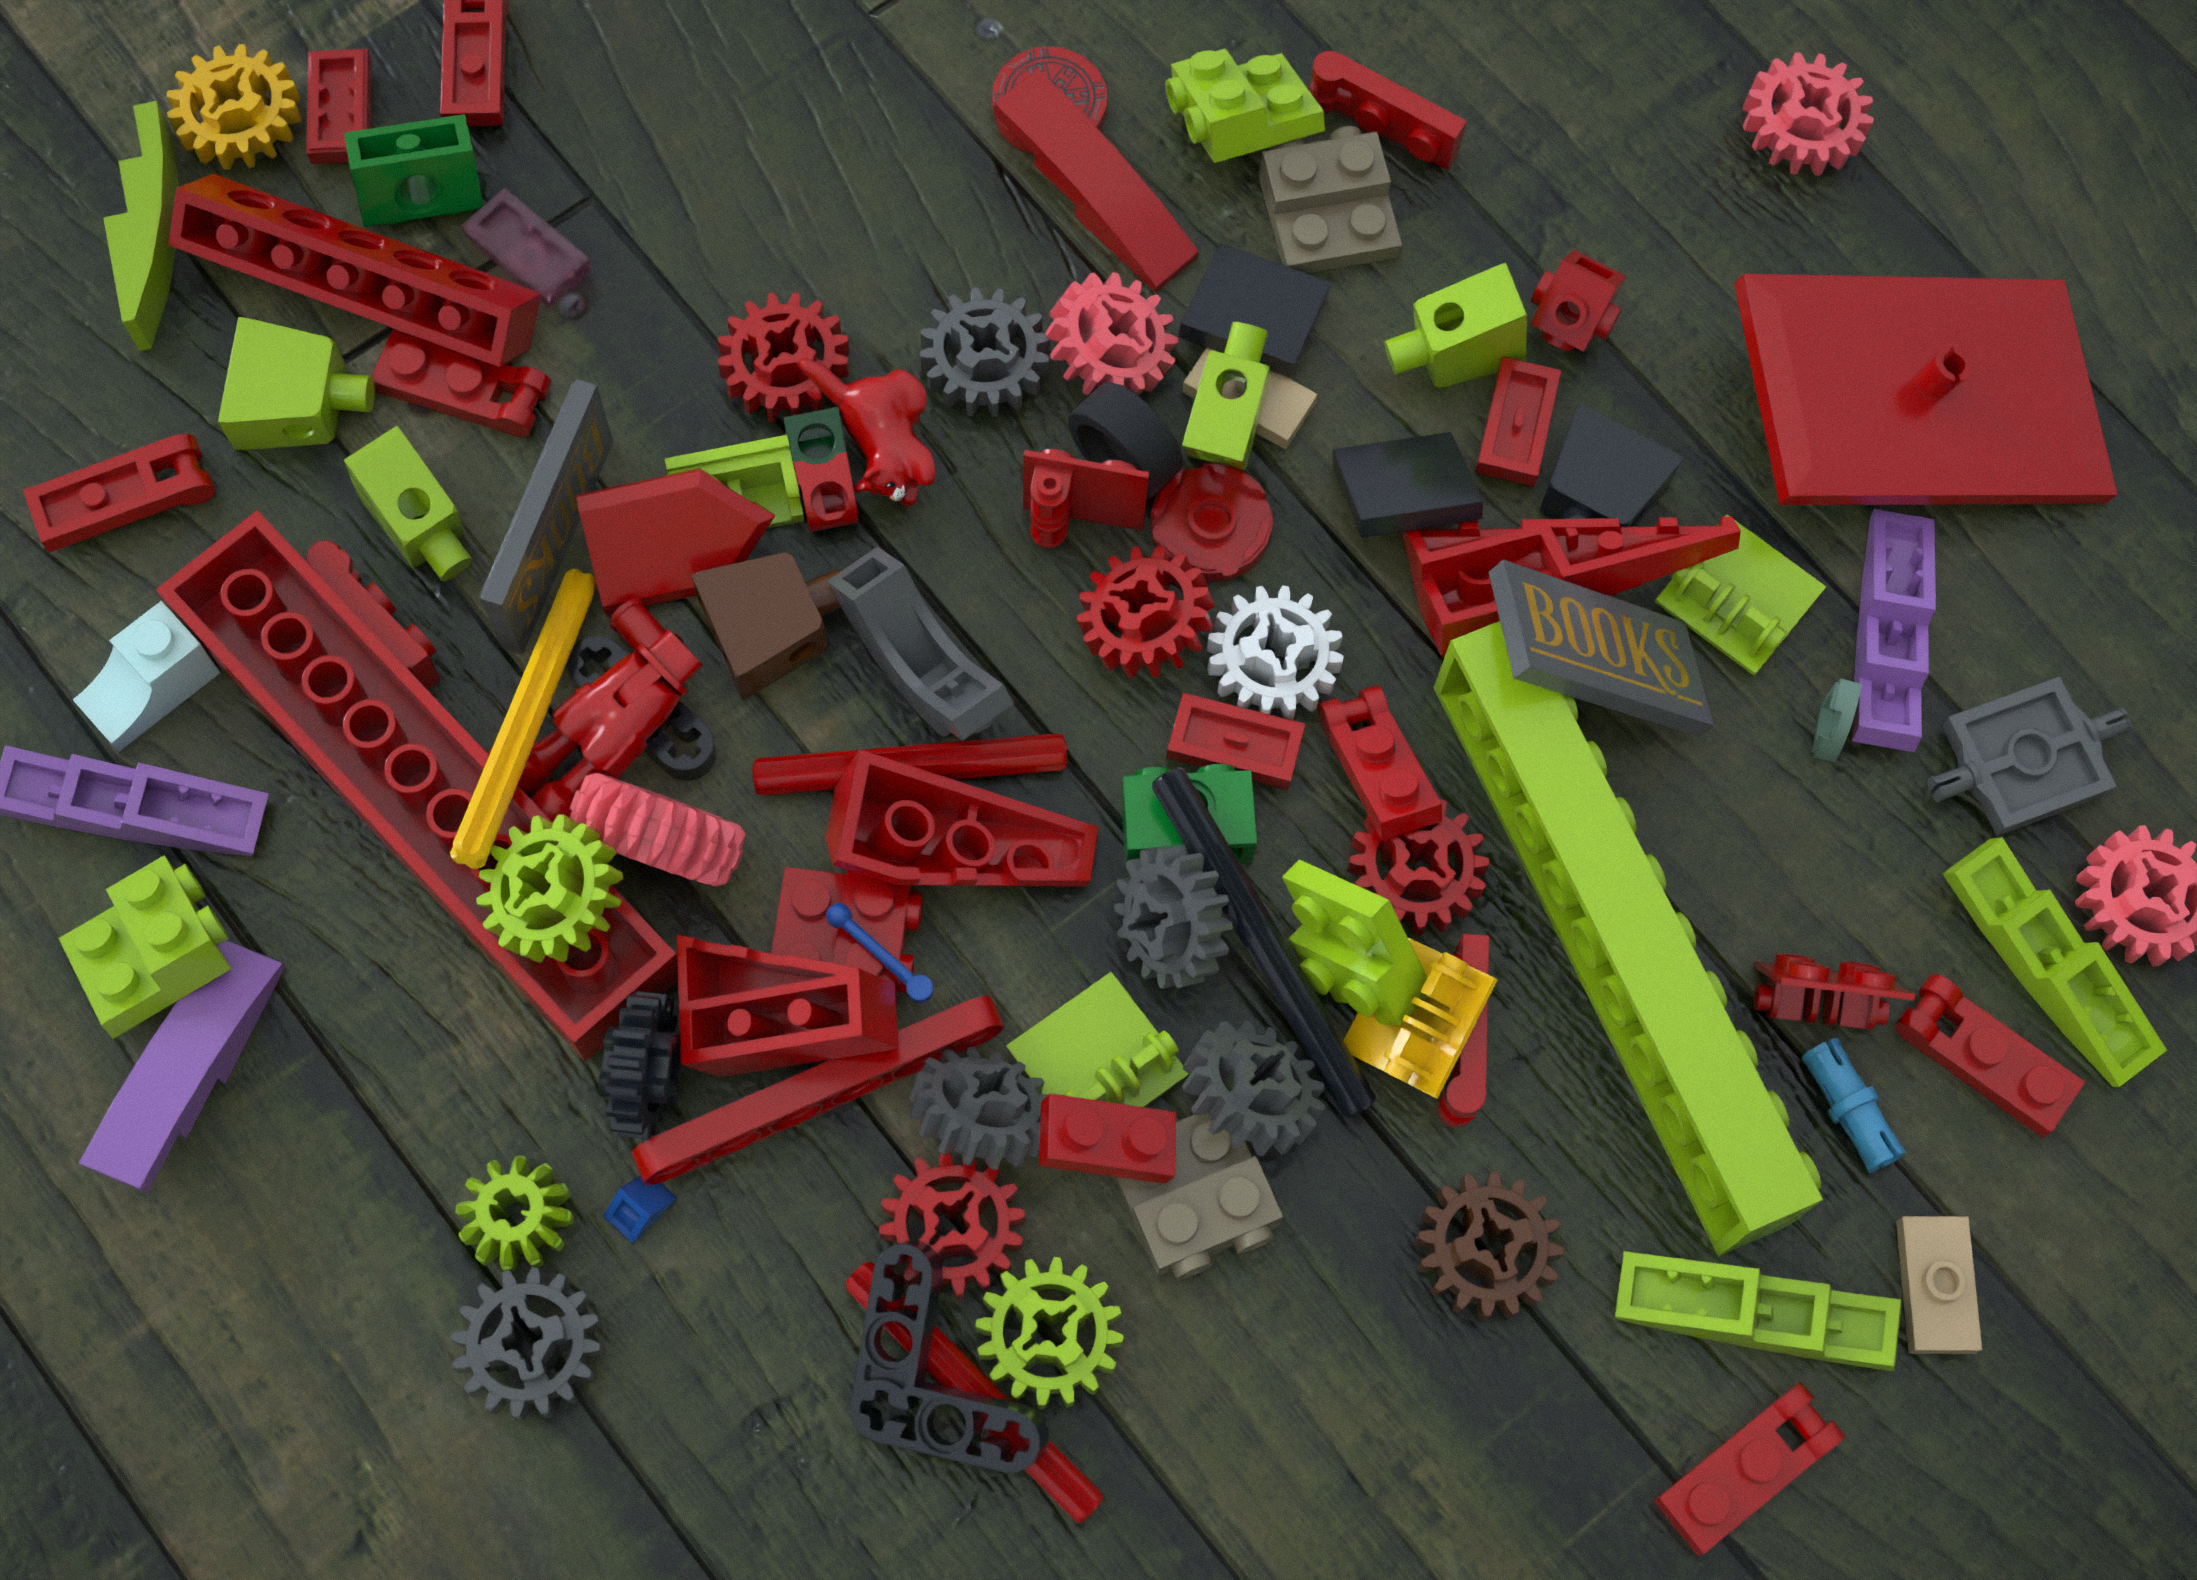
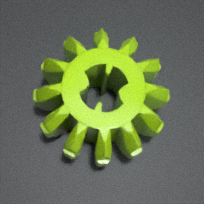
(496, 1234)

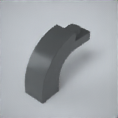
(914, 649)

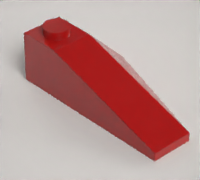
(940, 831)

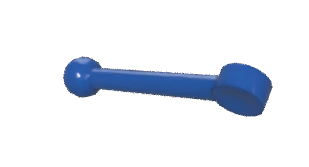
(918, 987)

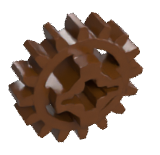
(1515, 1236)

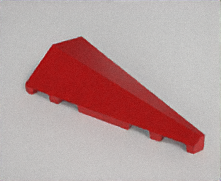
(1598, 554)

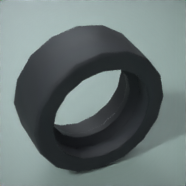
(1125, 428)

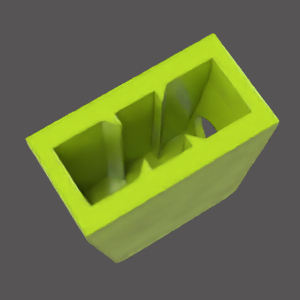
(1464, 330)
(287, 388)
(1223, 427)
(409, 504)

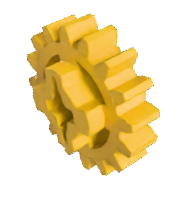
(234, 106)

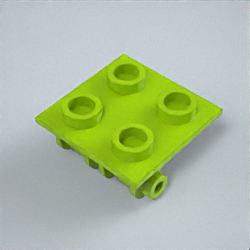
(1742, 599)
(1100, 1049)

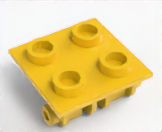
(1435, 1033)

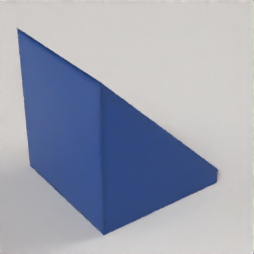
(638, 1207)

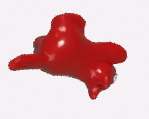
(880, 420)

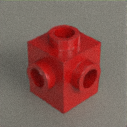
(1582, 283)

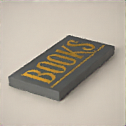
(547, 517)
(1599, 649)

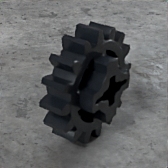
(641, 1065)

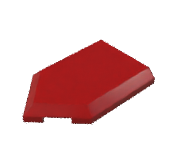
(661, 531)

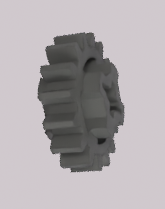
(985, 352)
(1172, 916)
(1253, 1087)
(979, 1107)
(498, 1354)

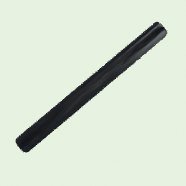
(1265, 944)

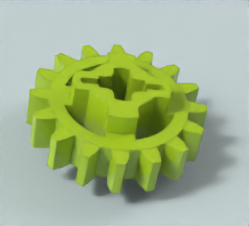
(549, 888)
(1068, 1356)

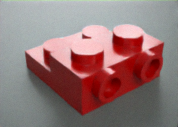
(876, 906)

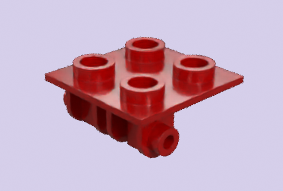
(1067, 488)
(1849, 993)

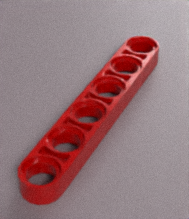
(813, 1092)

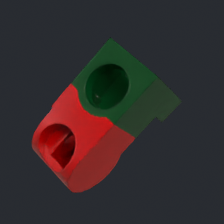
(822, 468)

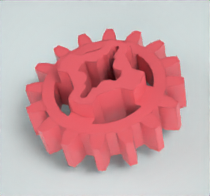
(1807, 114)
(1111, 335)
(2130, 916)

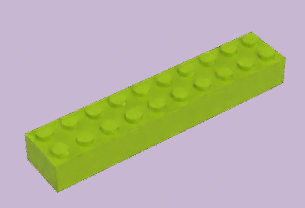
(1628, 947)

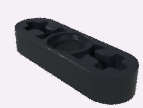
(685, 725)

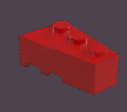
(776, 1011)

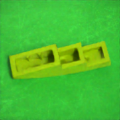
(140, 237)
(2052, 962)
(1758, 1310)

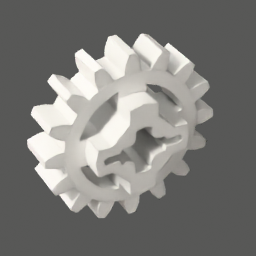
(1292, 634)

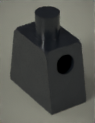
(1607, 472)

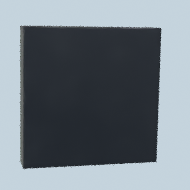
(1259, 294)
(1407, 484)

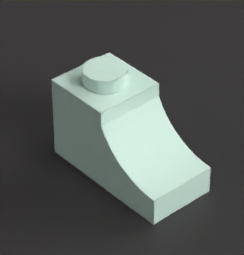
(146, 677)

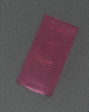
(526, 247)

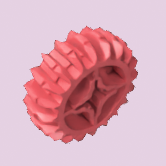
(659, 829)

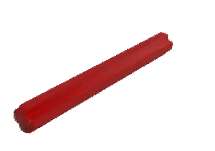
(946, 759)
(953, 1369)

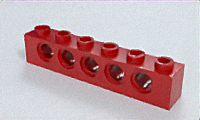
(354, 269)

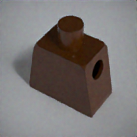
(765, 617)

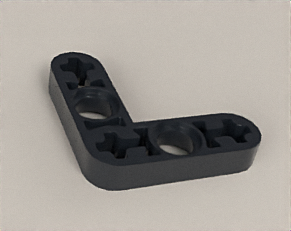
(906, 1377)

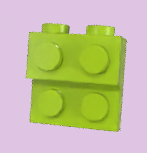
(1242, 105)
(1353, 945)
(147, 946)

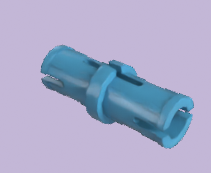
(1853, 1105)

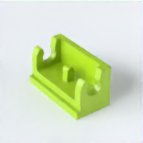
(756, 471)

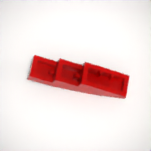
(1097, 179)

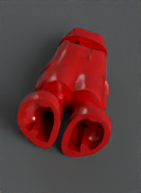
(608, 721)

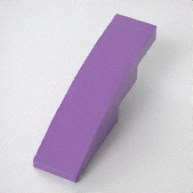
(1893, 629)
(130, 803)
(179, 1069)

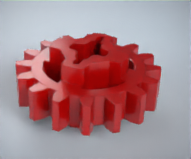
(777, 341)
(1148, 615)
(1433, 884)
(975, 1242)

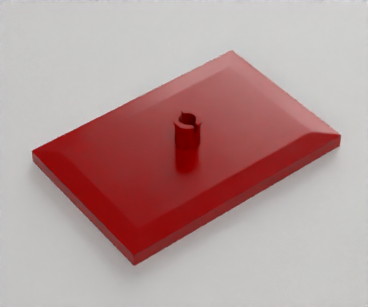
(1923, 391)

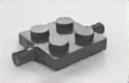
(2029, 755)

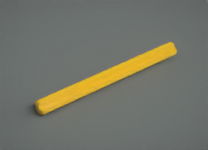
(523, 720)

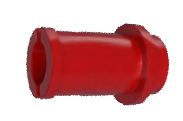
(637, 624)

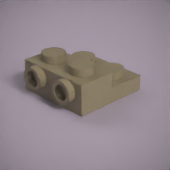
(1330, 201)
(1207, 1207)

